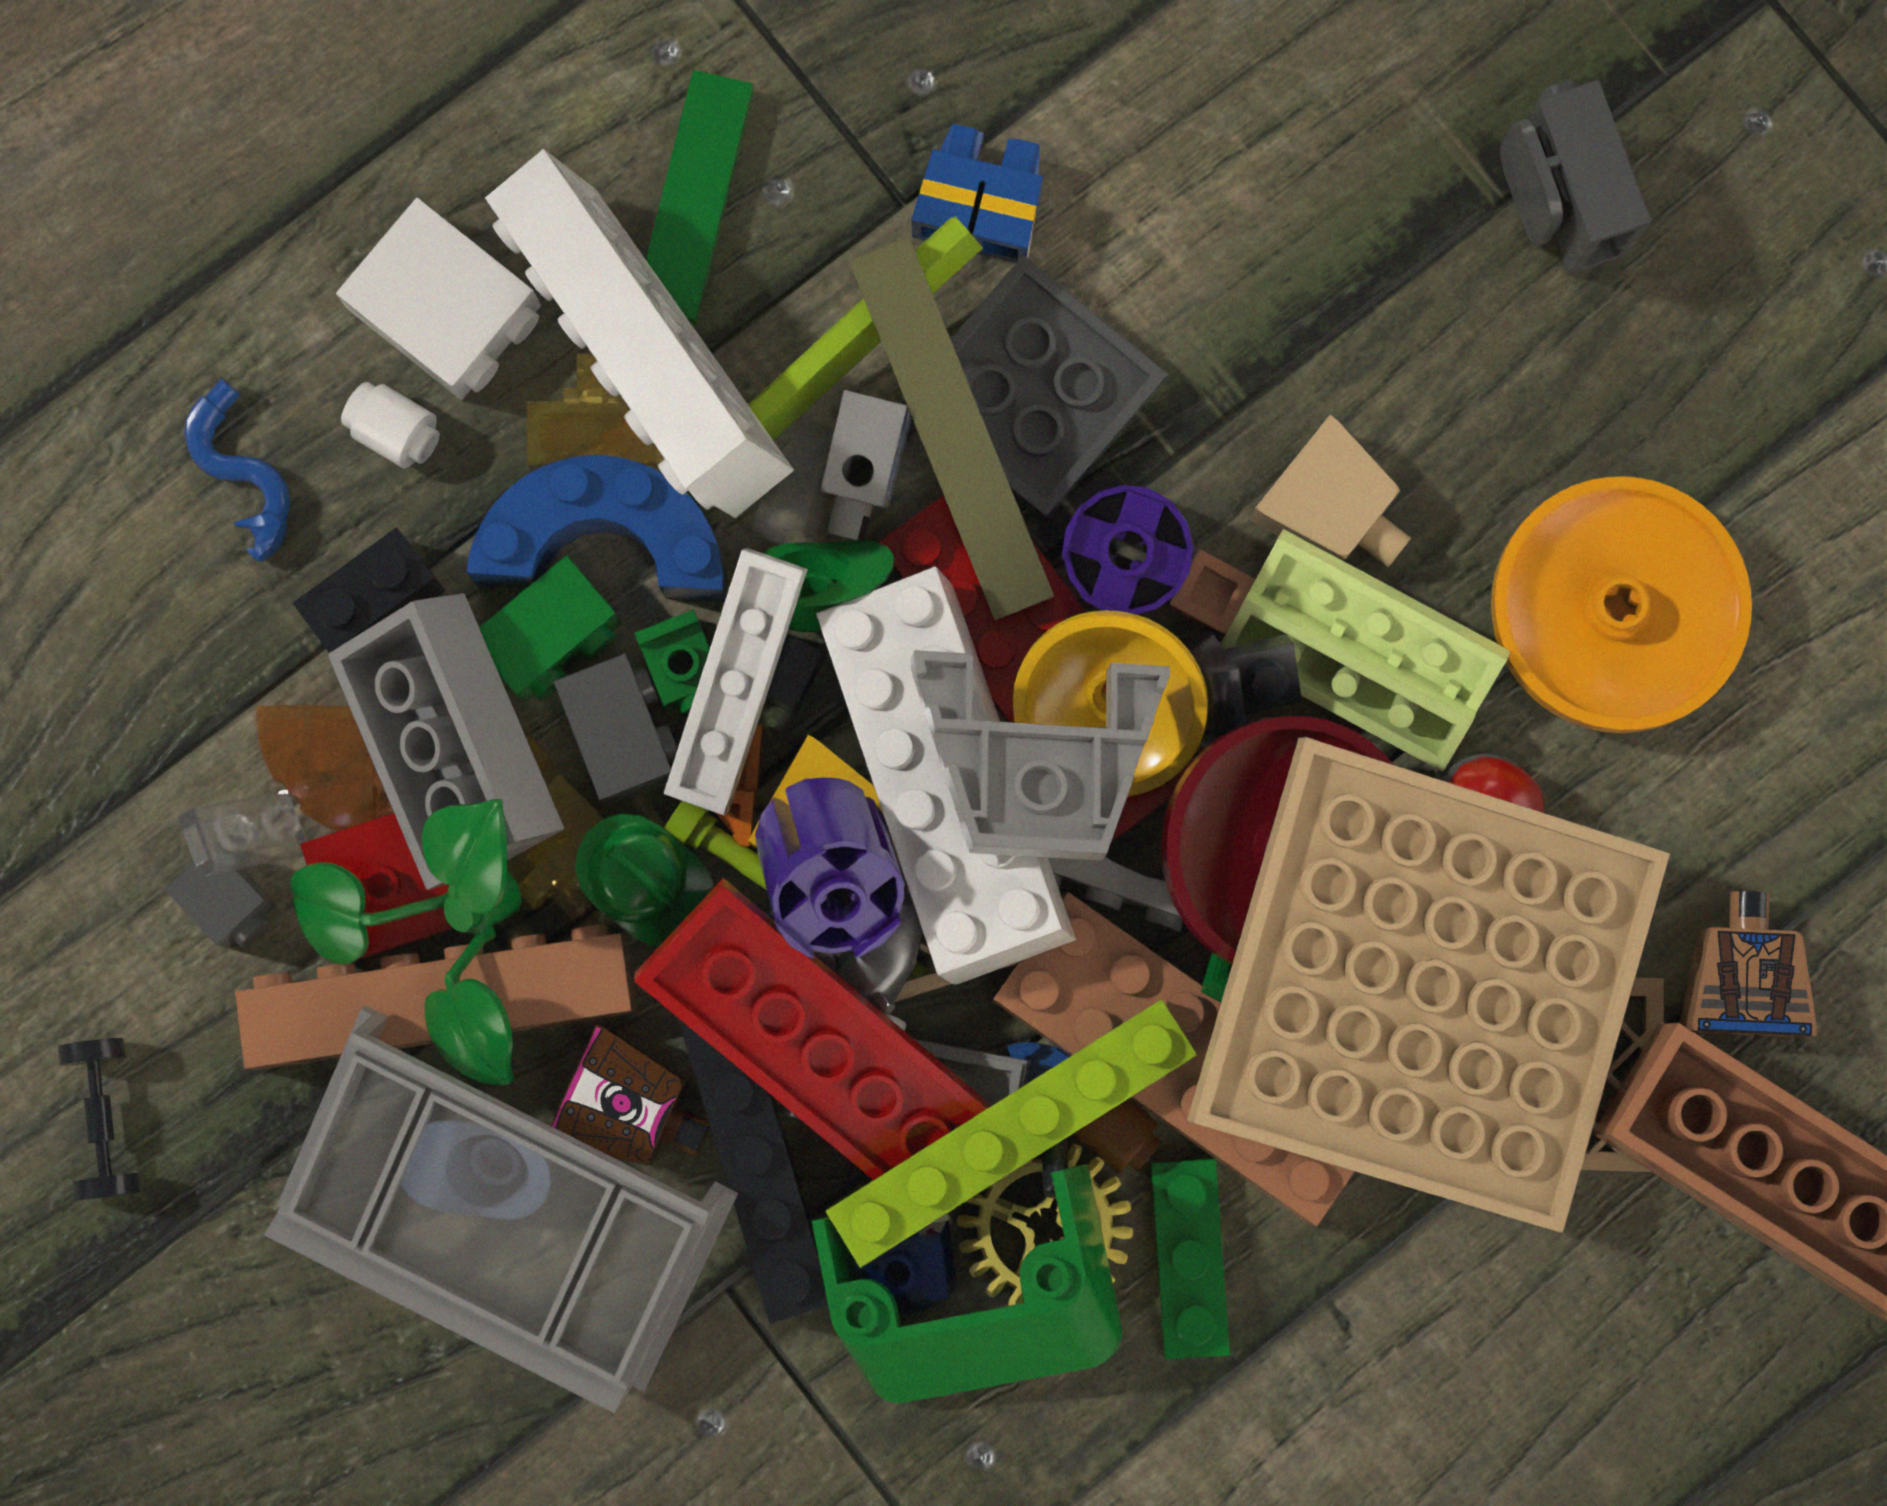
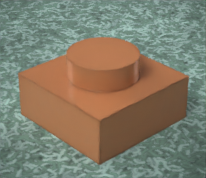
(1211, 593)

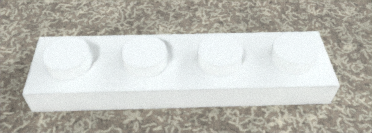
(735, 681)

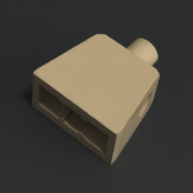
(1334, 498)

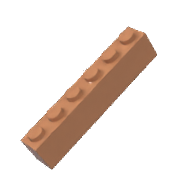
(535, 981)

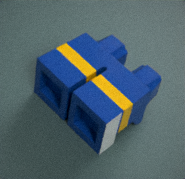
(1008, 199)

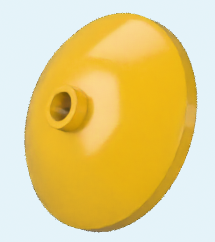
(1066, 678)

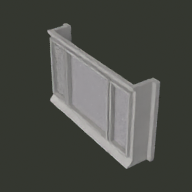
(494, 1222)

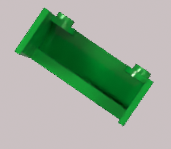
(1060, 1328)

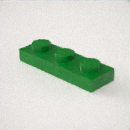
(1189, 1259)

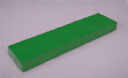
(698, 186)

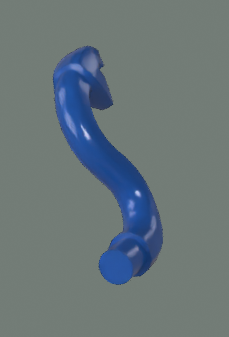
(200, 425)

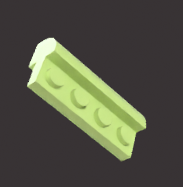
(1370, 649)

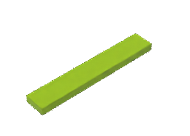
(853, 337)

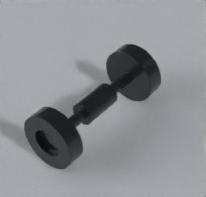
(99, 1118)

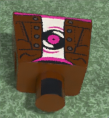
(627, 1103)

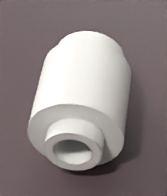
(390, 424)

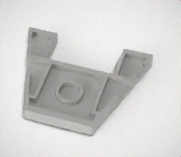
(1037, 784)

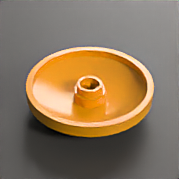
(1621, 604)

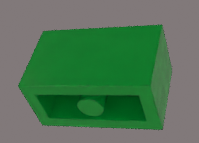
(549, 630)

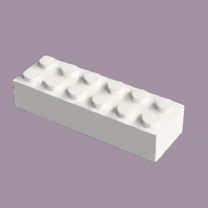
(637, 336)
(971, 906)

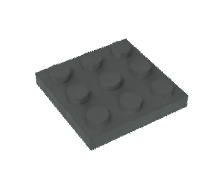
(1049, 383)

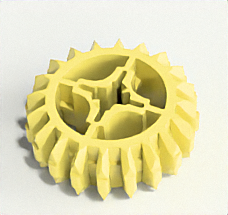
(992, 1205)

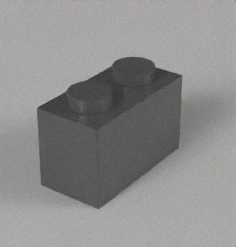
(617, 728)

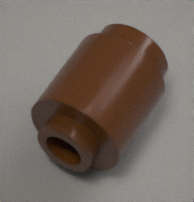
(1121, 1136)

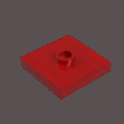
(390, 878)

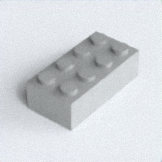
(442, 723)

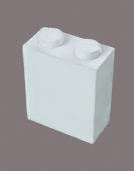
(440, 300)

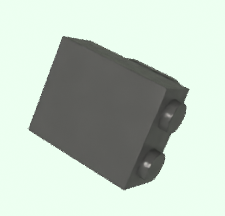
(1574, 177)

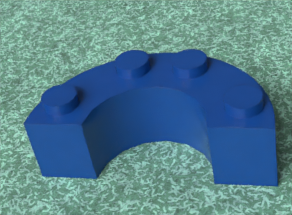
(593, 498)

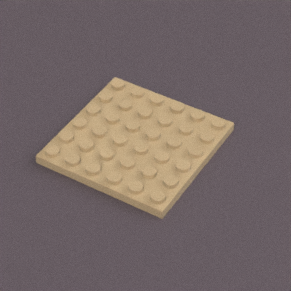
(1429, 985)

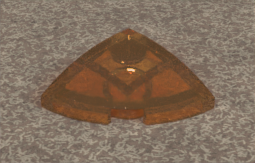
(320, 762)

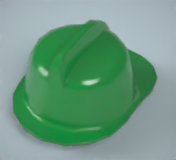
(834, 575)
(640, 876)

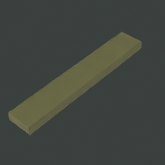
(951, 427)

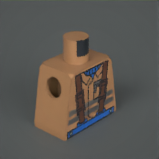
(1749, 977)

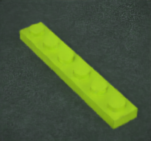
(1010, 1133)

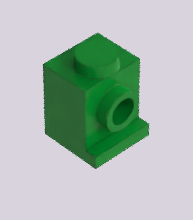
(661, 644)

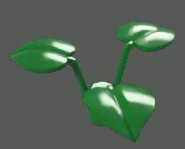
(469, 853)

